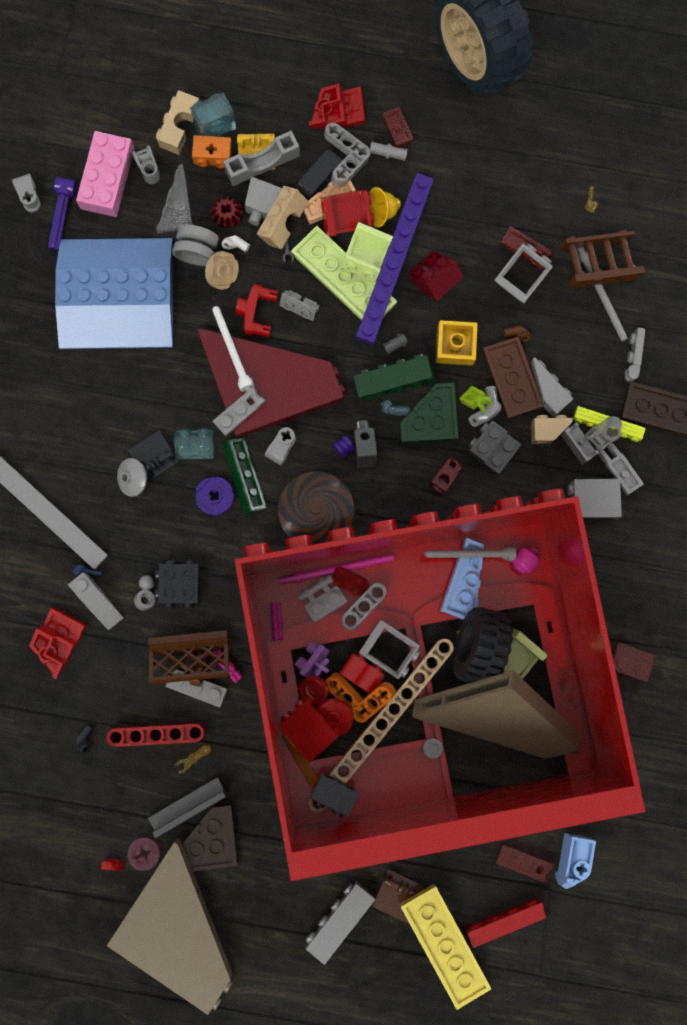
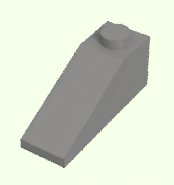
(95, 600)

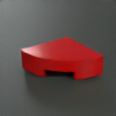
(113, 864)

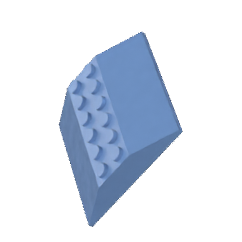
(114, 293)

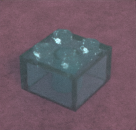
(213, 116)

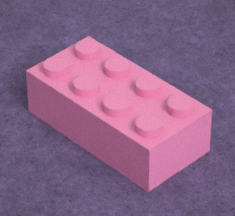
(105, 174)

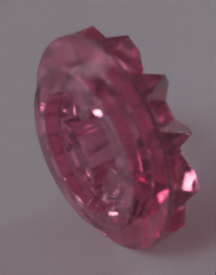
(141, 863)

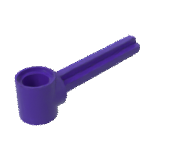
(65, 190)

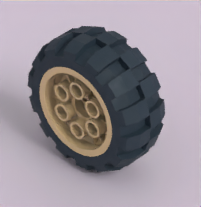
(484, 41)

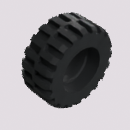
(482, 645)

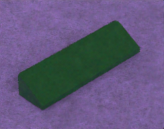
(244, 475)

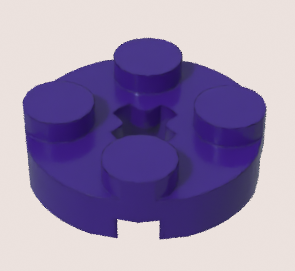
(214, 485)

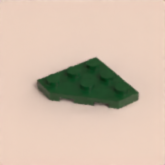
(432, 417)

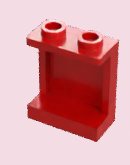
(345, 210)
(308, 729)

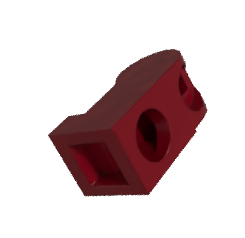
(445, 476)

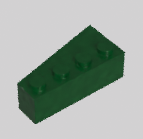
(395, 377)

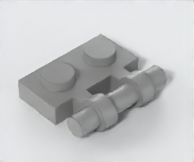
(326, 603)

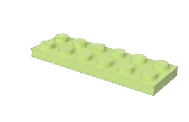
(324, 261)

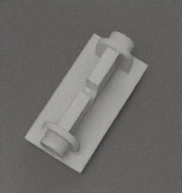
(291, 302)

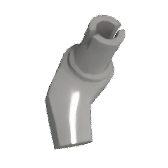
(491, 411)

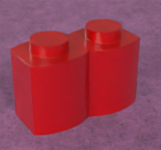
(361, 673)

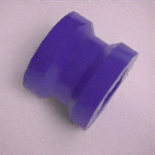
(343, 446)

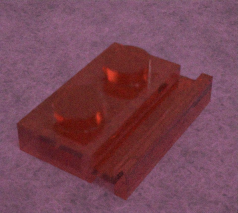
(633, 662)

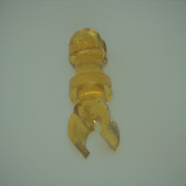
(193, 758)

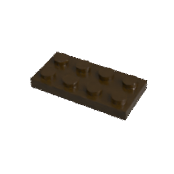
(655, 408)

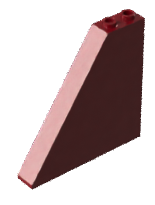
(285, 379)

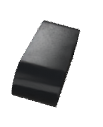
(318, 174)

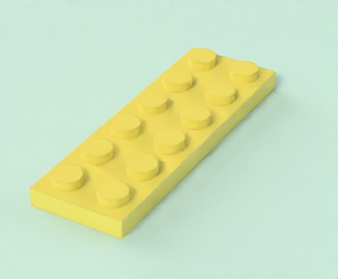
(445, 946)

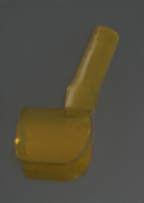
(591, 205)

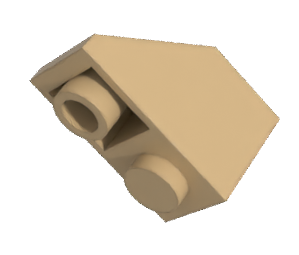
(546, 430)

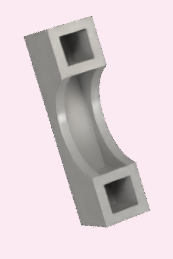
(278, 152)

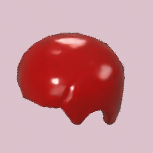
(313, 687)

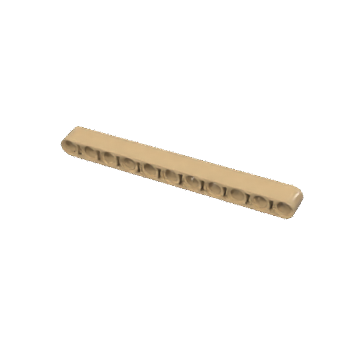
(390, 718)

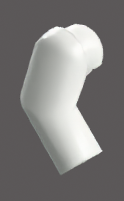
(235, 242)

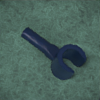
(80, 569)

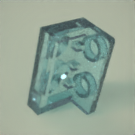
(194, 444)

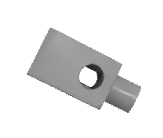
(260, 199)

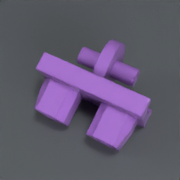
(316, 663)

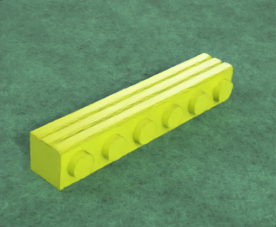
(594, 418)

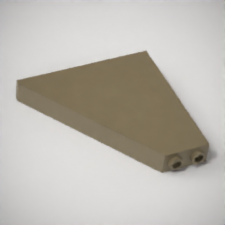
(501, 712)
(174, 936)

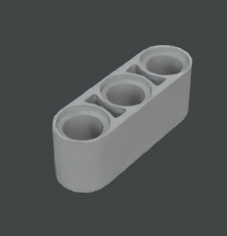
(367, 598)

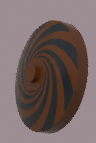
(315, 506)

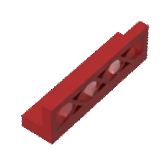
(505, 922)

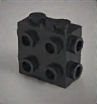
(178, 584)

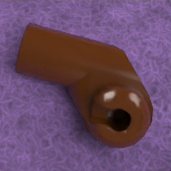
(517, 331)

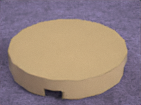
(221, 270)

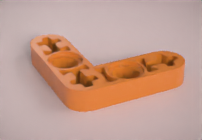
(358, 703)

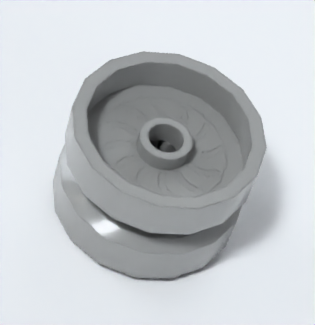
(194, 244)

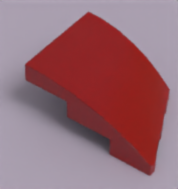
(339, 107)
(57, 640)

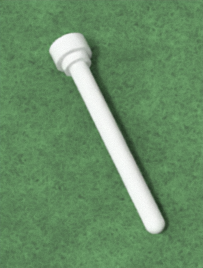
(244, 381)

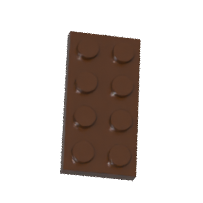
(512, 377)

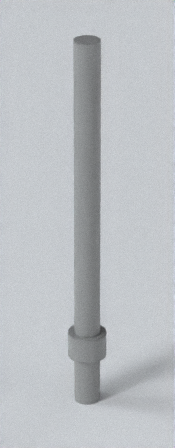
(583, 256)

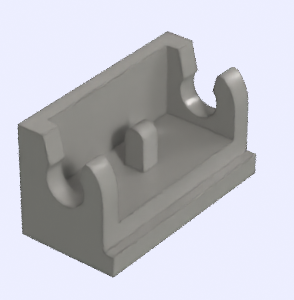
(578, 444)

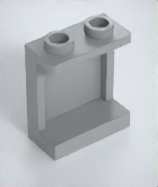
(597, 497)

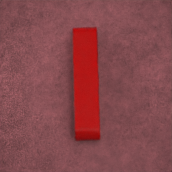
(146, 734)

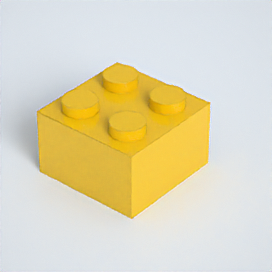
(456, 342)

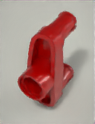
(247, 309)

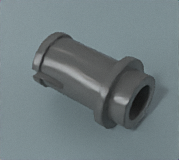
(395, 343)

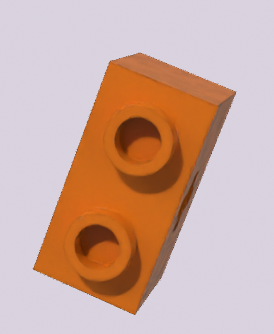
(205, 145)

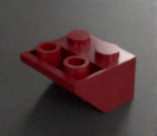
(435, 275)

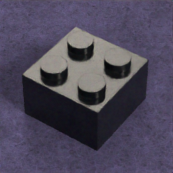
(334, 794)

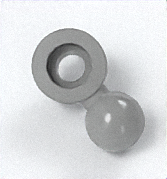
(146, 584)

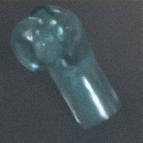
(394, 410)

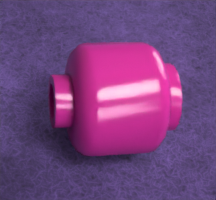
(526, 560)

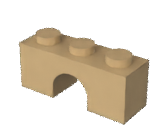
(169, 136)
(274, 229)

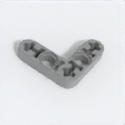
(352, 156)

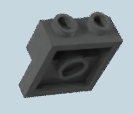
(493, 447)

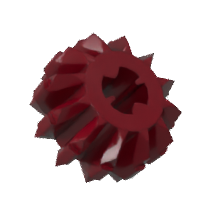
(225, 206)

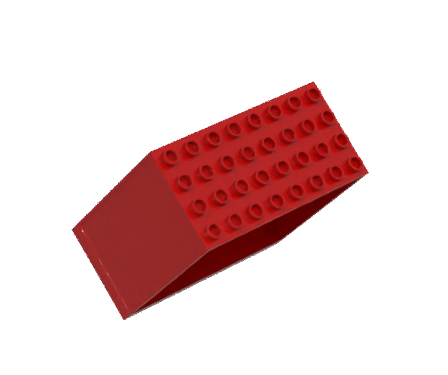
(404, 795)

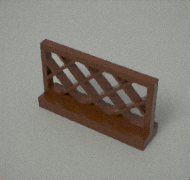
(188, 645)

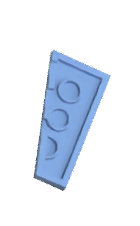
(464, 583)

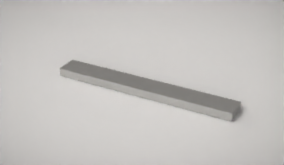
(51, 515)

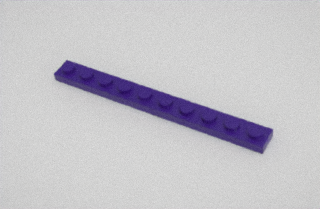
(394, 259)

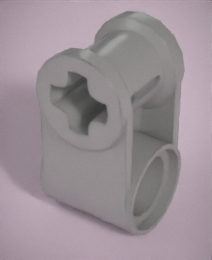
(146, 162)
(27, 191)
(602, 435)
(279, 449)

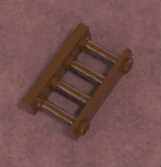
(597, 276)

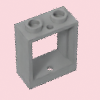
(530, 251)
(412, 655)

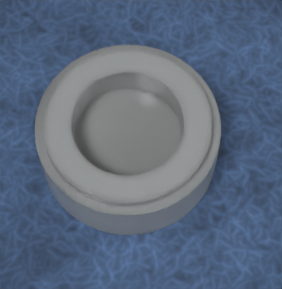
(432, 748)

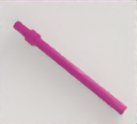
(300, 576)

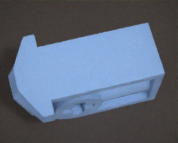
(575, 852)

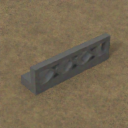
(187, 806)

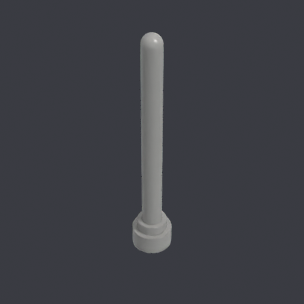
(507, 553)

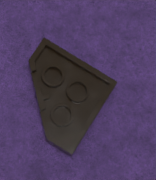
(212, 841)

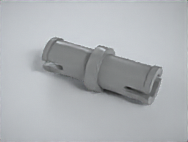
(388, 151)

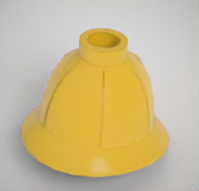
(383, 206)

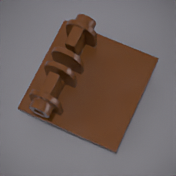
(394, 891)

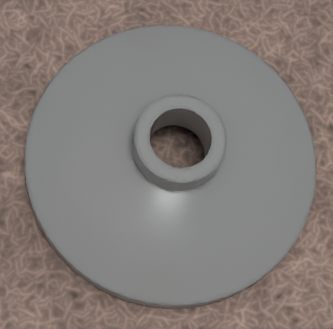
(131, 477)

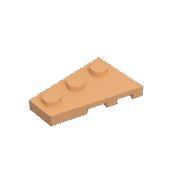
(313, 208)

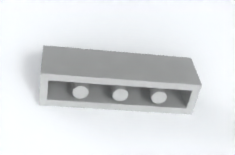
(339, 922)

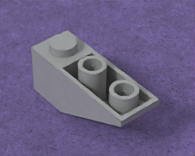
(551, 392)

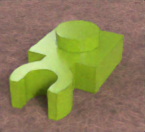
(475, 398)

